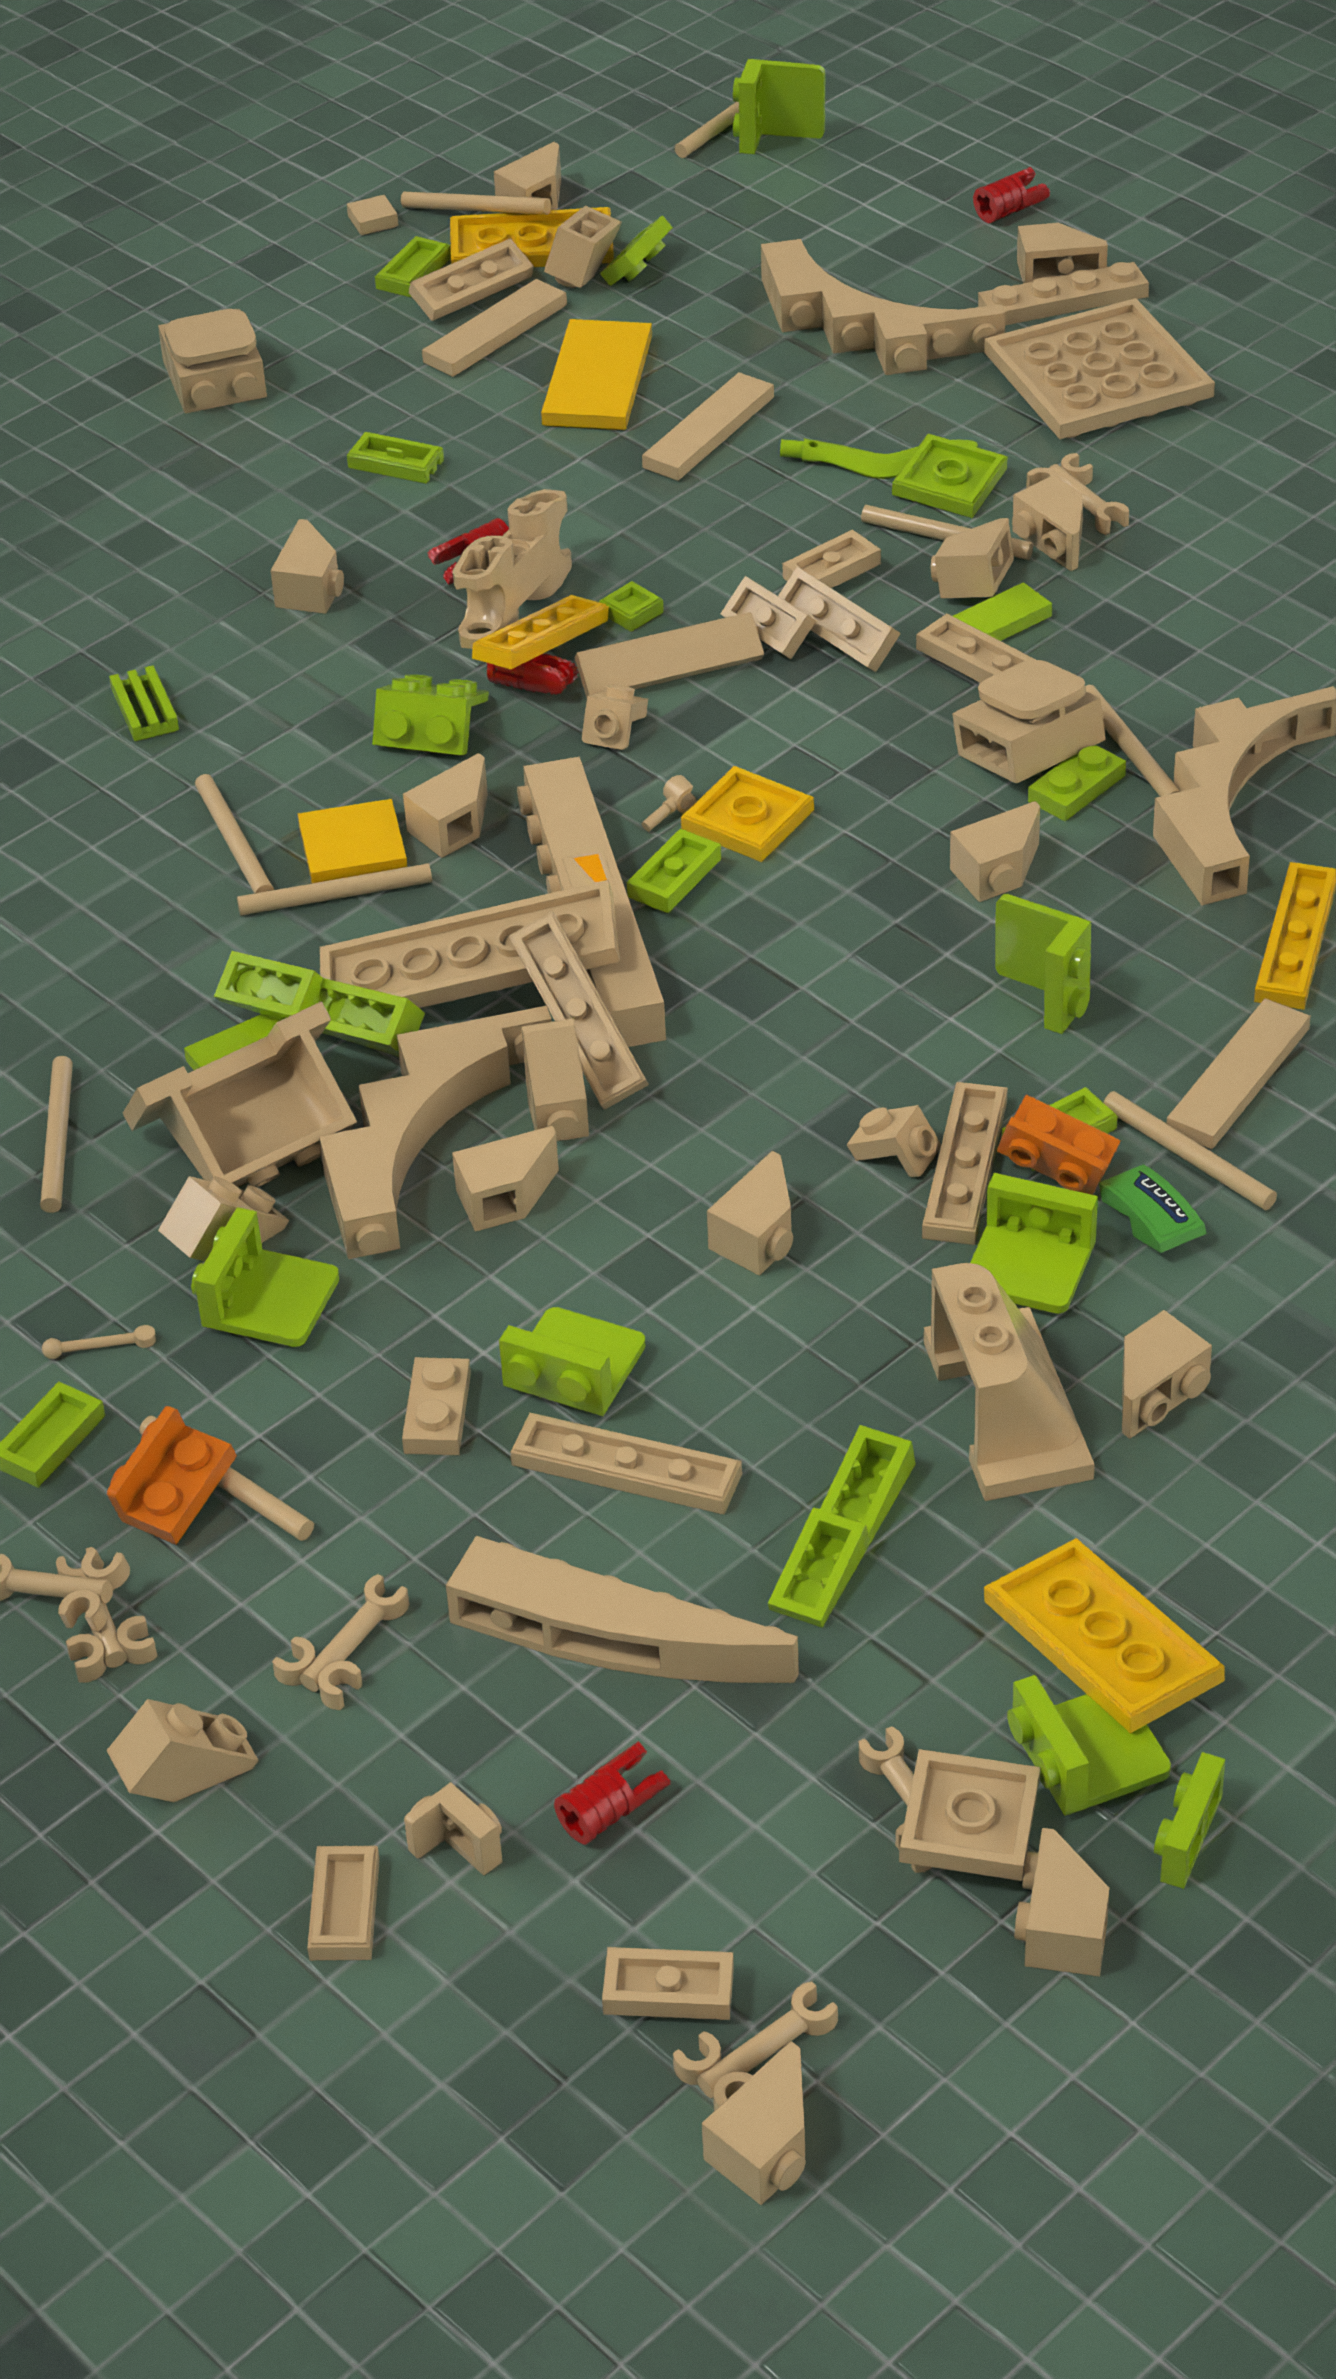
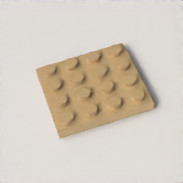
(1099, 368)

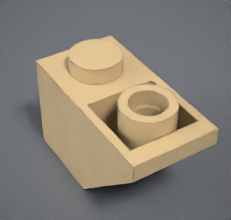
(532, 176)
(1051, 519)
(448, 807)
(505, 1177)
(209, 1205)
(1161, 1370)
(179, 1751)
(1066, 1910)

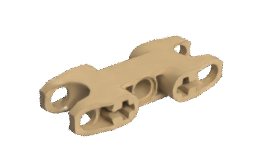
(514, 566)

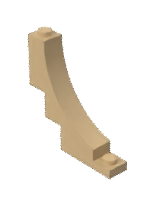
(440, 1077)

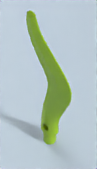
(856, 460)

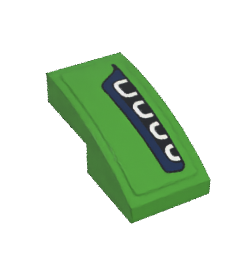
(1155, 1208)

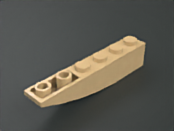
(609, 1621)

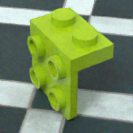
(778, 101)
(425, 715)
(1045, 952)
(1037, 1240)
(258, 1289)
(570, 1359)
(1082, 1748)

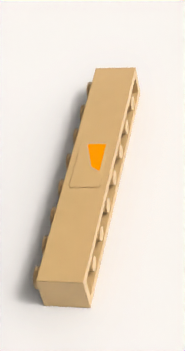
(579, 854)

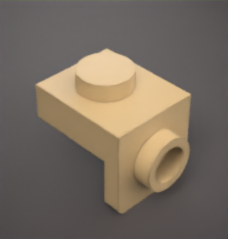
(610, 716)
(898, 1133)
(460, 1822)

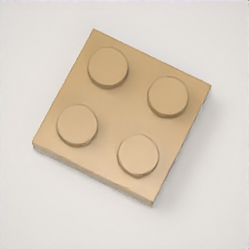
(969, 1814)

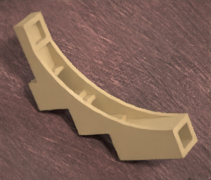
(853, 321)
(1227, 752)

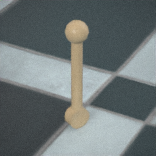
(143, 1337)

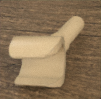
(678, 796)

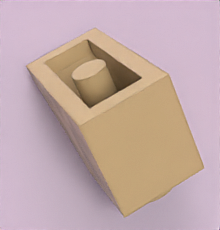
(581, 247)
(1057, 251)
(973, 561)
(306, 572)
(996, 851)
(555, 1079)
(753, 1218)
(760, 2129)

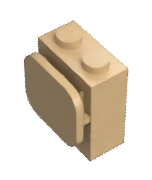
(212, 359)
(1028, 720)

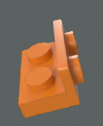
(1058, 1146)
(169, 1477)

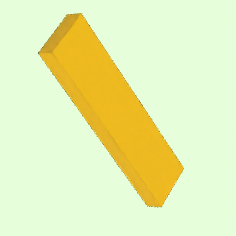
(540, 632)
(1296, 935)

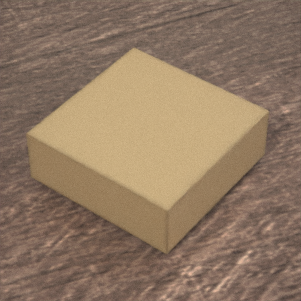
(372, 215)

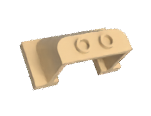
(251, 1106)
(1022, 1415)

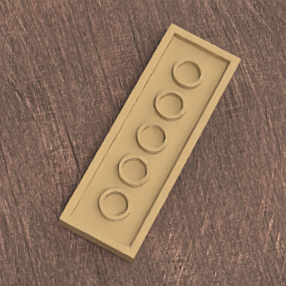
(473, 949)

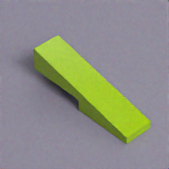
(286, 989)
(843, 1526)

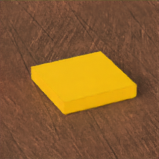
(748, 813)
(352, 840)

